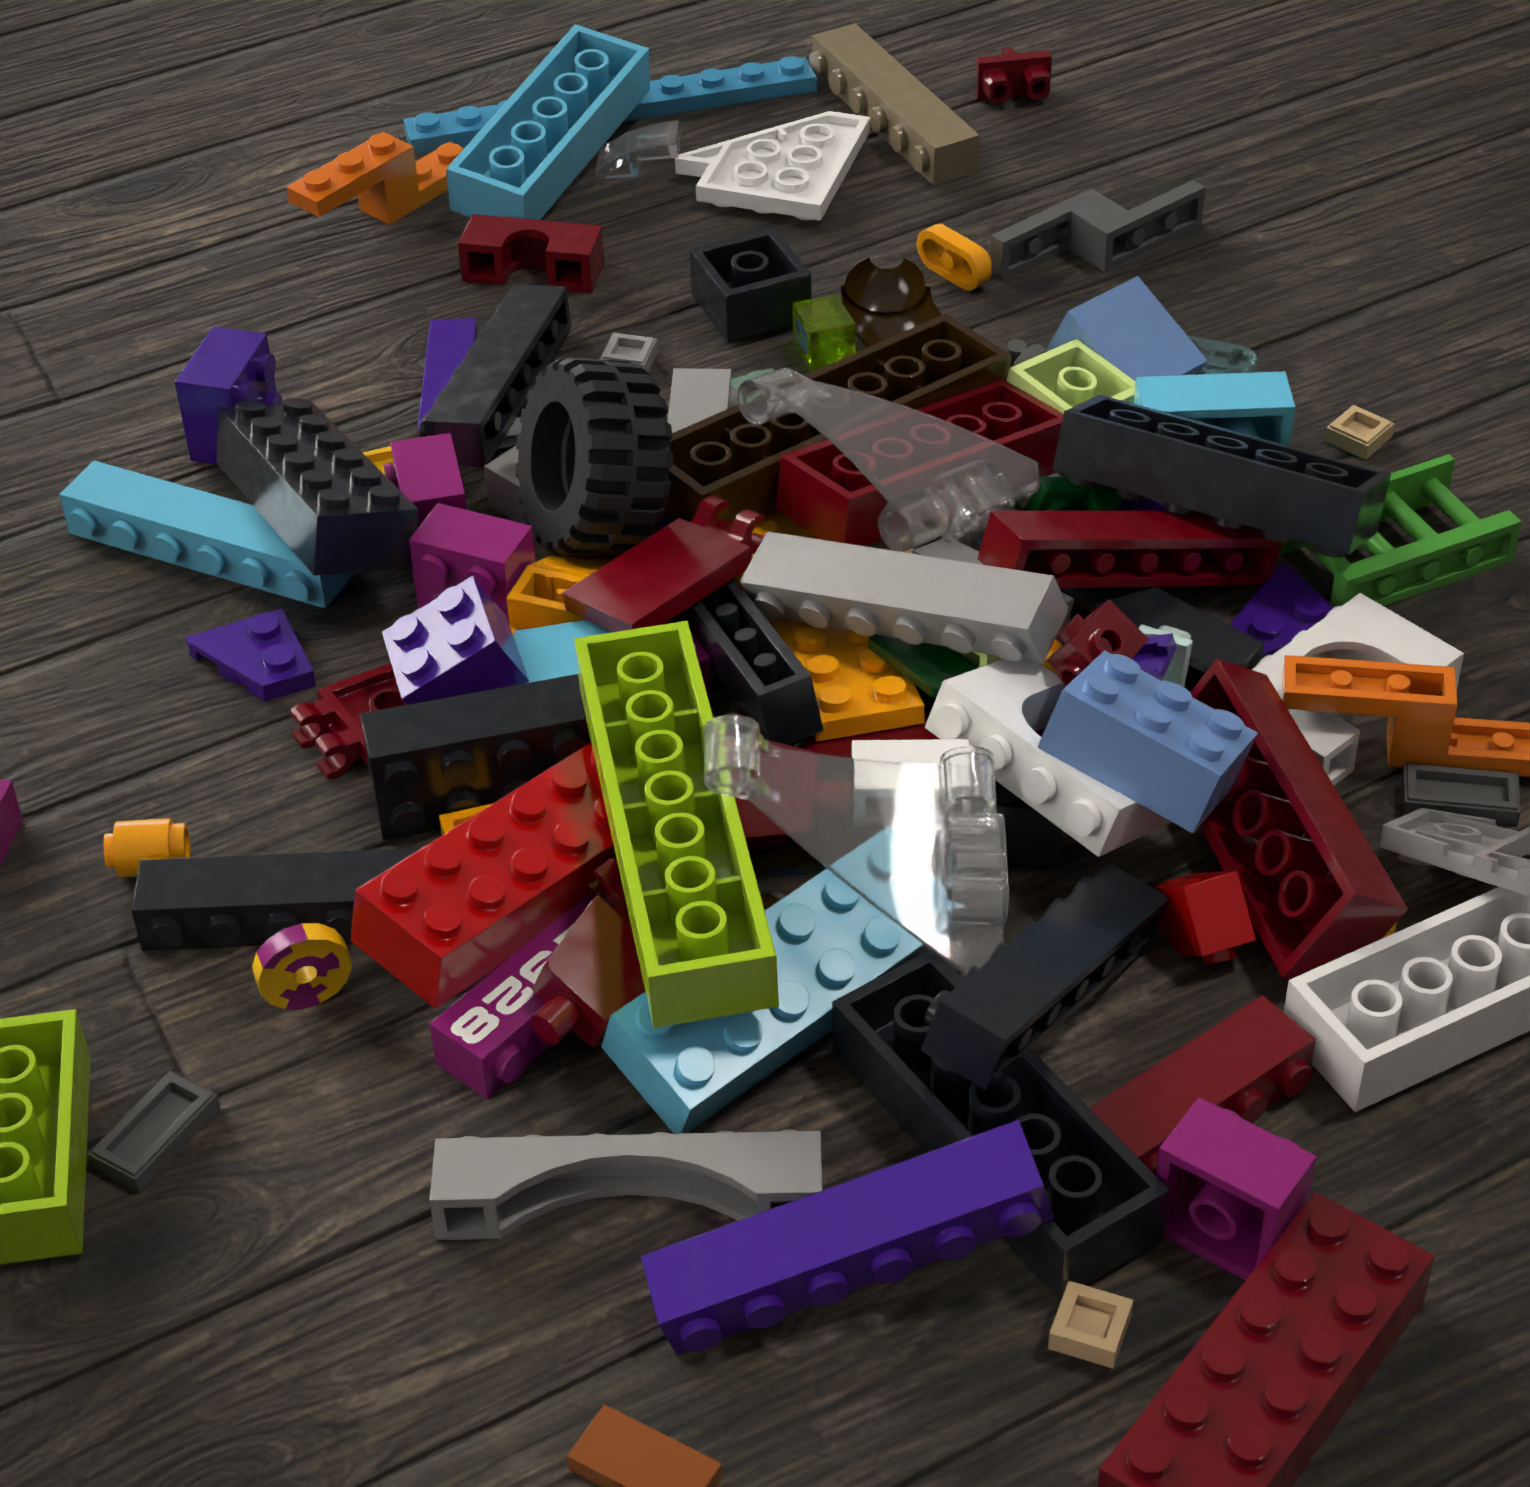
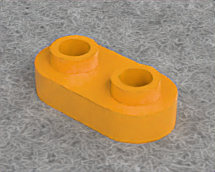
(954, 257)

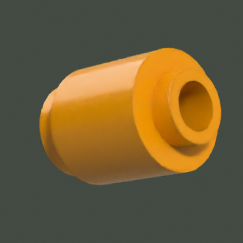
(144, 841)

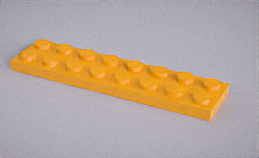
(851, 683)

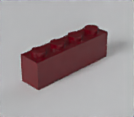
(1234, 1065)

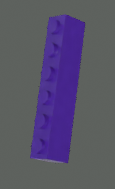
(846, 1238)

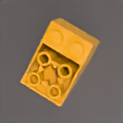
(538, 596)

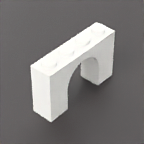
(1354, 632)
(1001, 712)

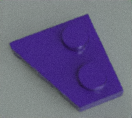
(1281, 610)
(258, 654)

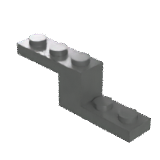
(1097, 230)

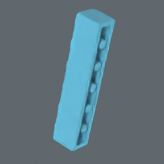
(190, 531)

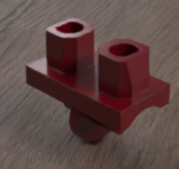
(1013, 75)

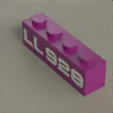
(488, 1031)

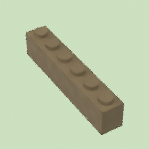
(897, 102)

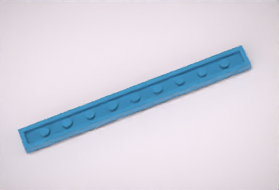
(666, 96)

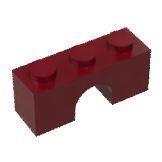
(500, 245)

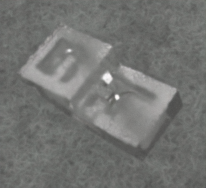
(624, 154)

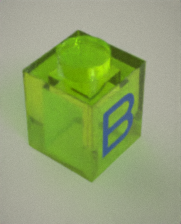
(823, 331)

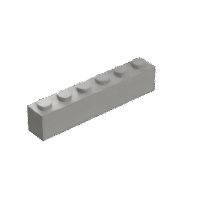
(906, 596)

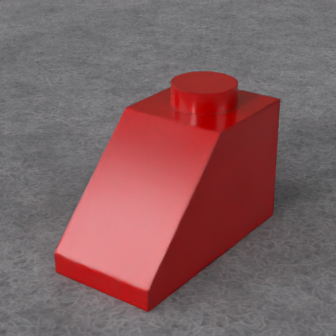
(1206, 915)

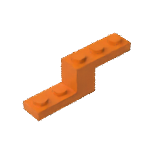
(380, 174)
(1418, 708)

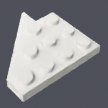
(781, 168)

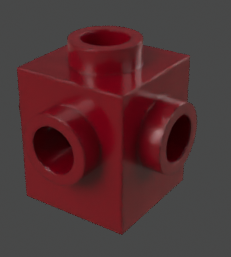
(1087, 638)

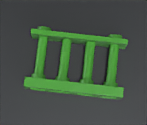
(1434, 558)

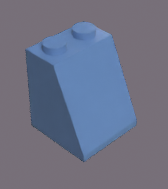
(1132, 333)

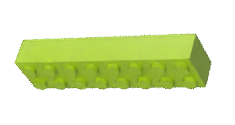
(674, 839)

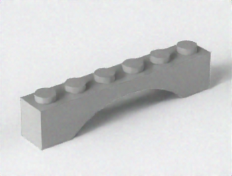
(502, 1182)

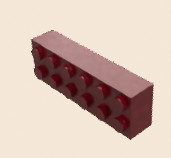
(839, 504)
(1291, 838)
(1279, 1358)

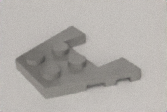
(1462, 845)

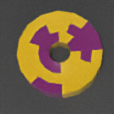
(302, 966)

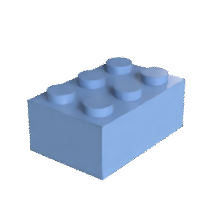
(1148, 739)

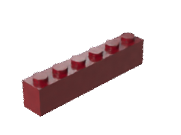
(1128, 548)

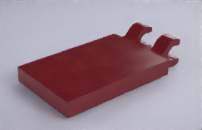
(668, 570)
(339, 712)

